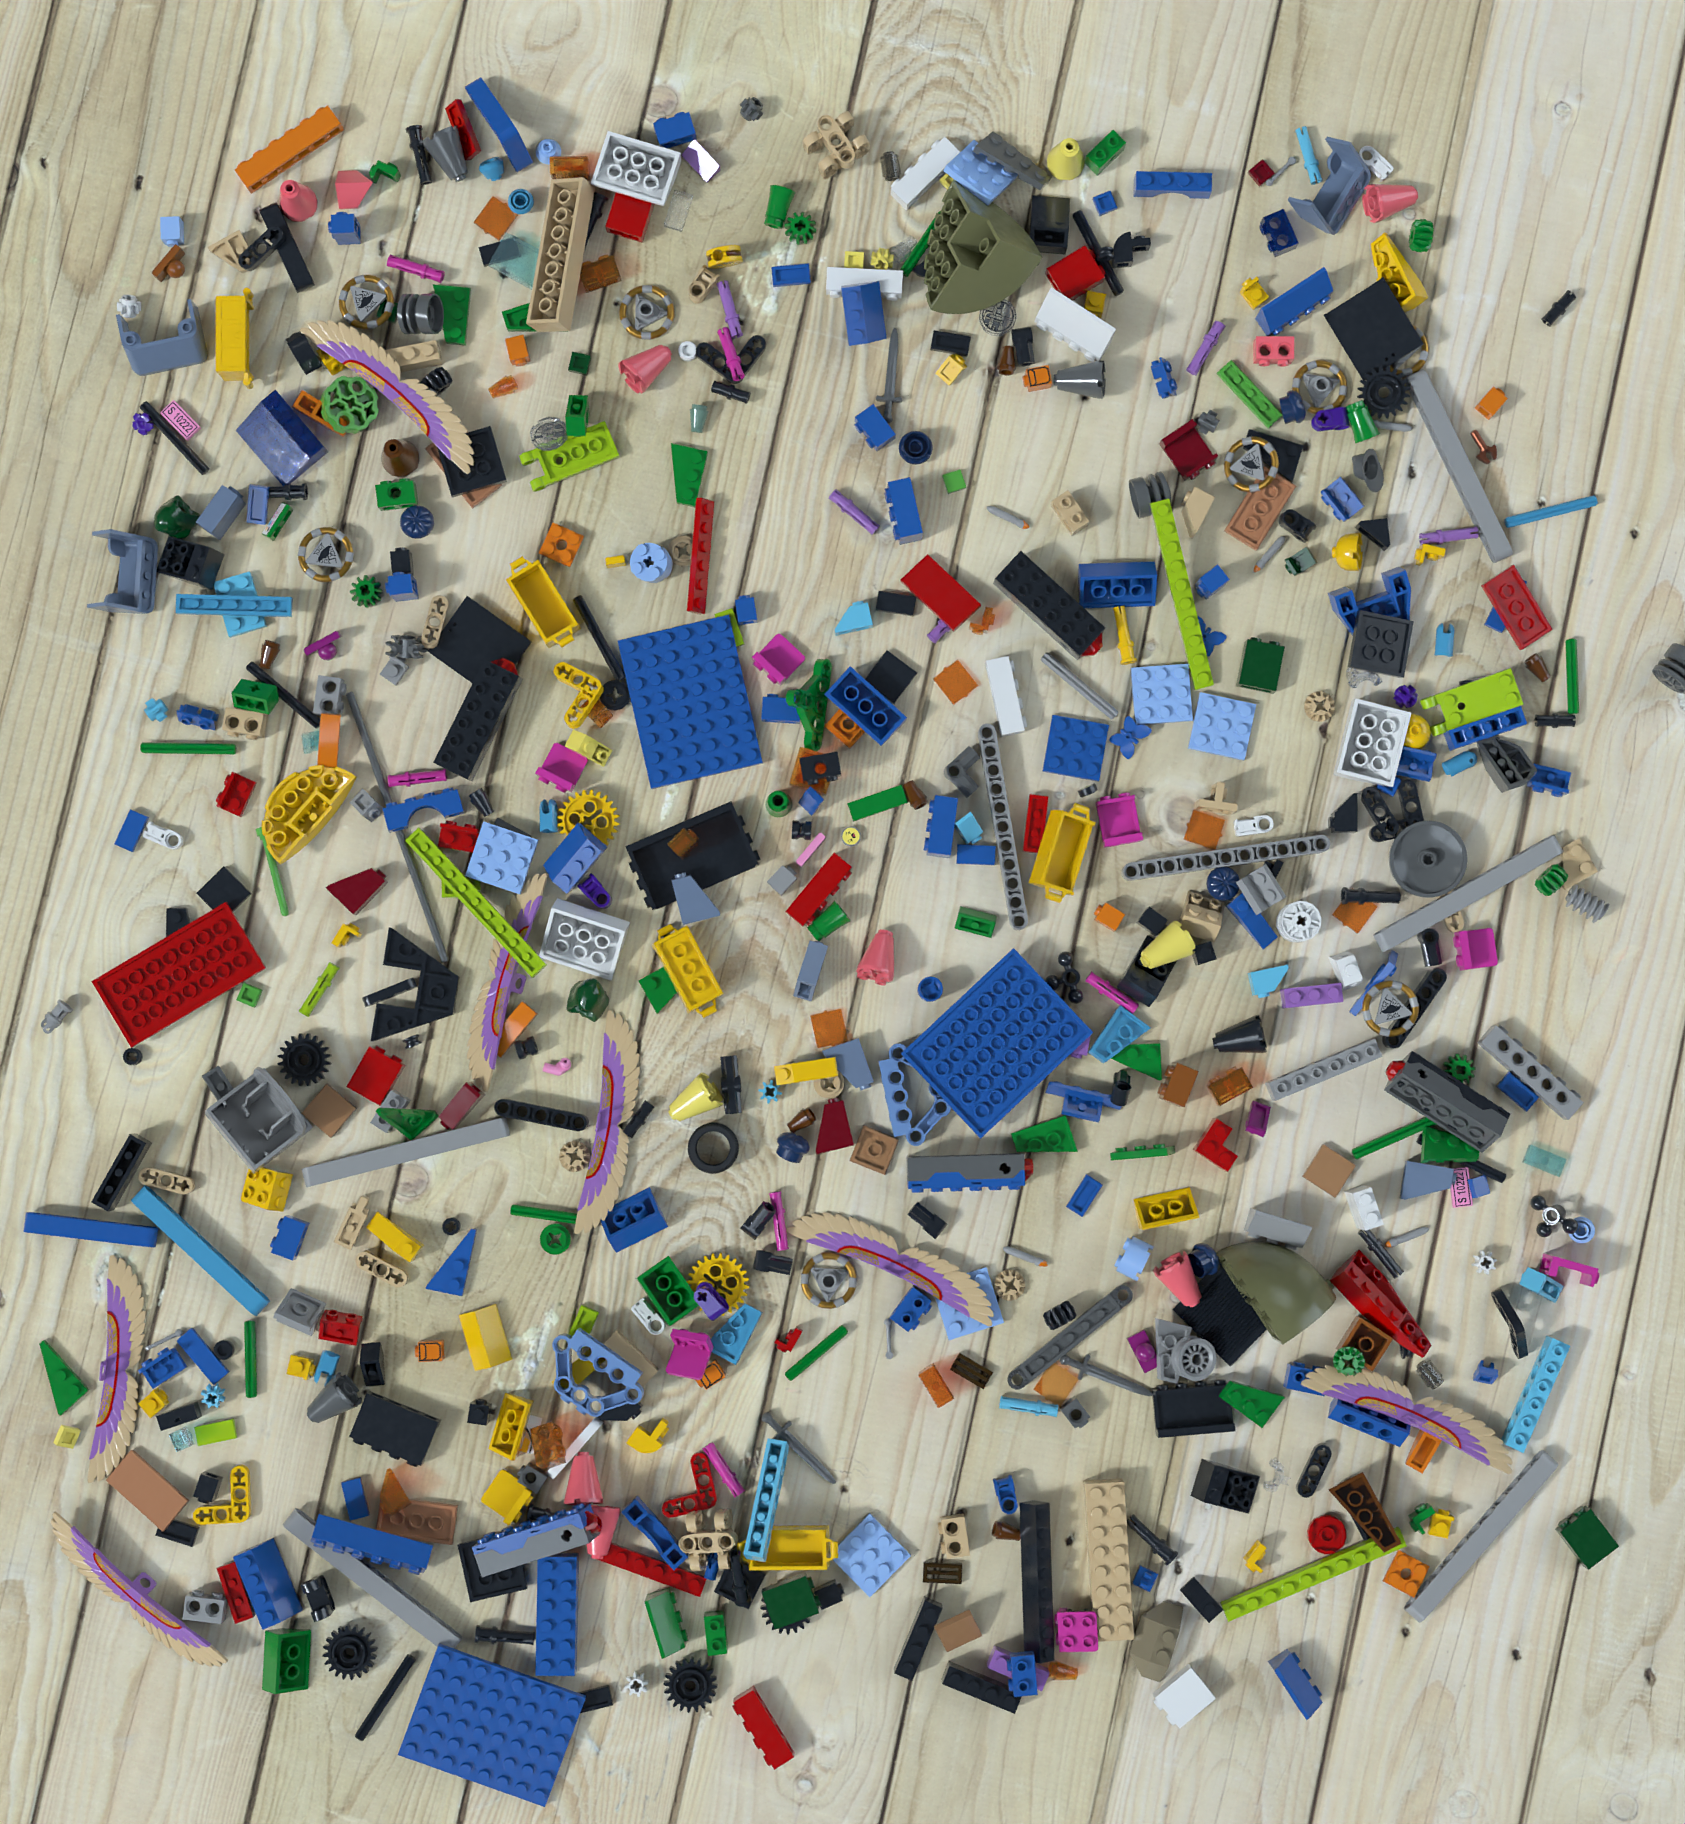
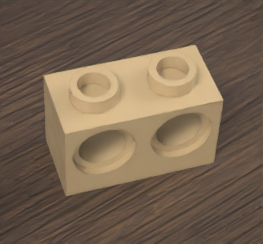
(1069, 513)
(245, 719)
(958, 1535)

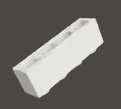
(924, 173)
(889, 280)
(1005, 696)

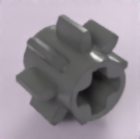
(751, 109)
(1208, 422)

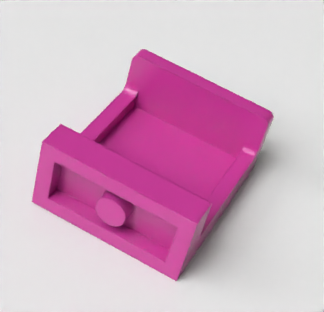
(1118, 820)
(1550, 1264)

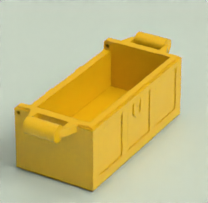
(233, 337)
(542, 603)
(1062, 852)
(687, 969)
(796, 1549)

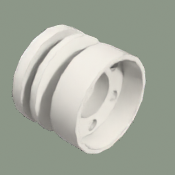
(1288, 917)

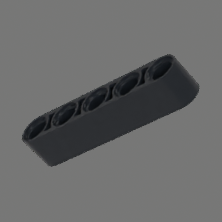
(288, 249)
(1433, 988)
(532, 1115)

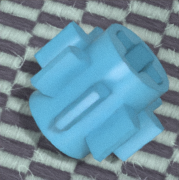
(156, 709)
(770, 1086)
(211, 1400)

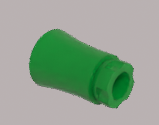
(778, 206)
(1361, 422)
(783, 809)
(828, 921)

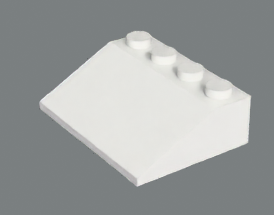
(636, 168)
(1074, 325)
(1372, 743)
(584, 939)

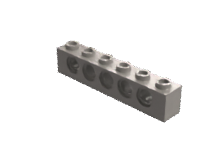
(1490, 1043)
(1323, 1069)

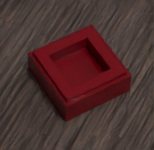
(1261, 173)

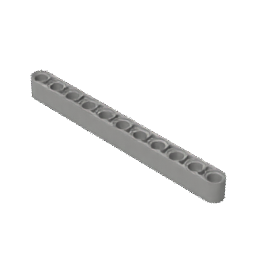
(1458, 466)
(1002, 817)
(1234, 854)
(1468, 893)
(406, 1152)
(1481, 1536)
(377, 1585)

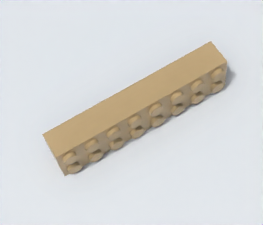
(560, 255)
(1108, 1558)

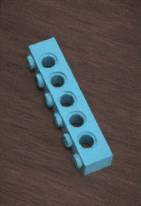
(1535, 1394)
(766, 1500)

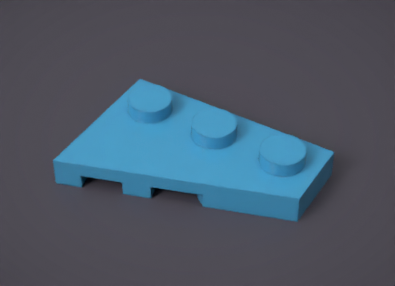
(1117, 1034)
(734, 1335)

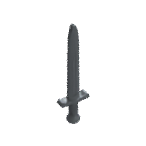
(890, 378)
(1103, 1375)
(785, 1435)

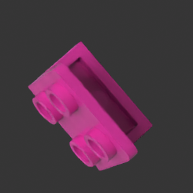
(778, 659)
(562, 768)
(1475, 949)
(689, 1354)
(1076, 1631)

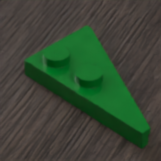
(1143, 1058)
(408, 1121)
(64, 1383)

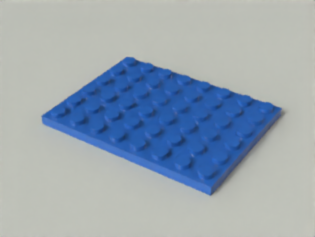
(690, 702)
(997, 1043)
(491, 1725)

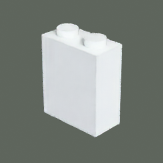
(1363, 1207)
(1183, 1696)

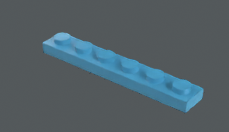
(234, 605)

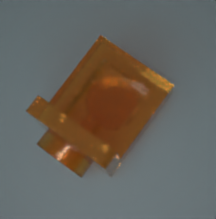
(988, 619)
(599, 714)

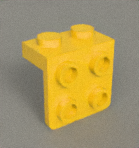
(267, 1189)
(507, 1496)

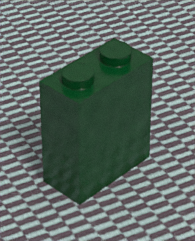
(1260, 665)
(1586, 1537)
(791, 1600)

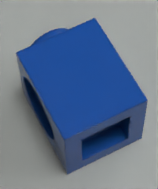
(746, 610)

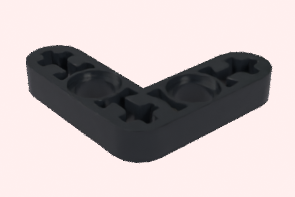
(745, 367)
(1409, 817)
(1516, 1328)

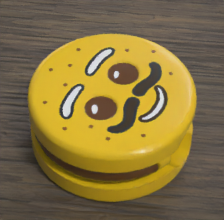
(724, 256)

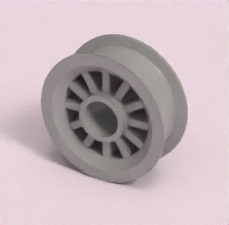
(1204, 1358)

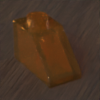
(392, 1494)

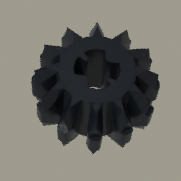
(437, 380)
(1059, 1315)

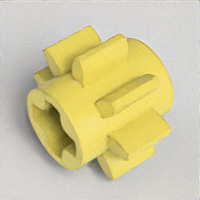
(882, 259)

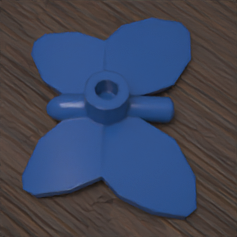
(1211, 639)
(1128, 736)

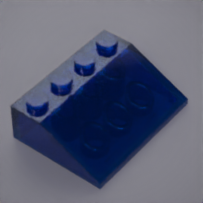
(281, 439)

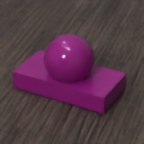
(325, 648)
(1257, 1119)
(1143, 1350)

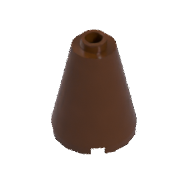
(399, 457)

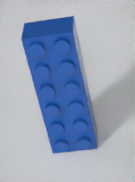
(372, 1544)
(557, 1615)

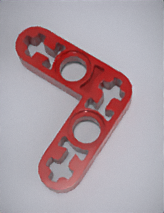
(697, 1496)

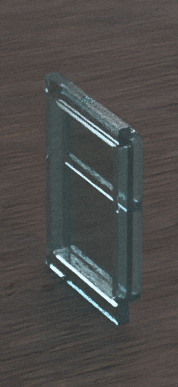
(516, 260)

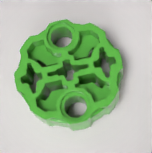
(343, 394)

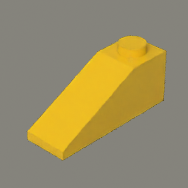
(806, 1071)
(395, 1237)

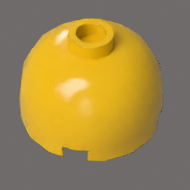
(1348, 552)
(1417, 732)

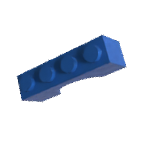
(1186, 183)
(398, 815)
(647, 1522)

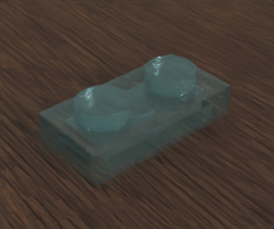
(1544, 1160)

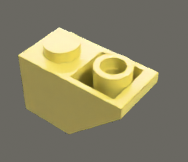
(588, 747)

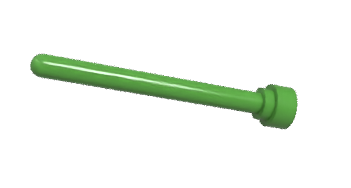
(275, 876)

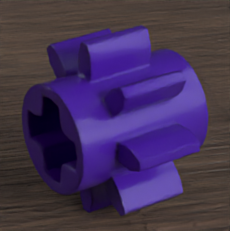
(1405, 696)

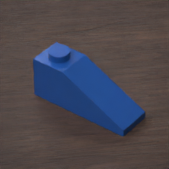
(1253, 923)

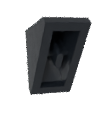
(1376, 531)

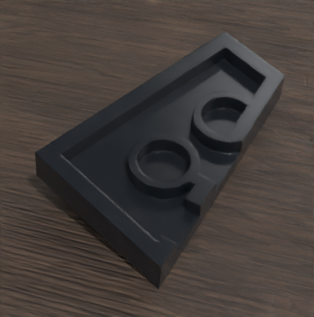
(1287, 452)

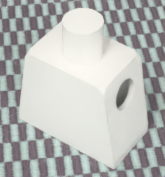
(1346, 970)

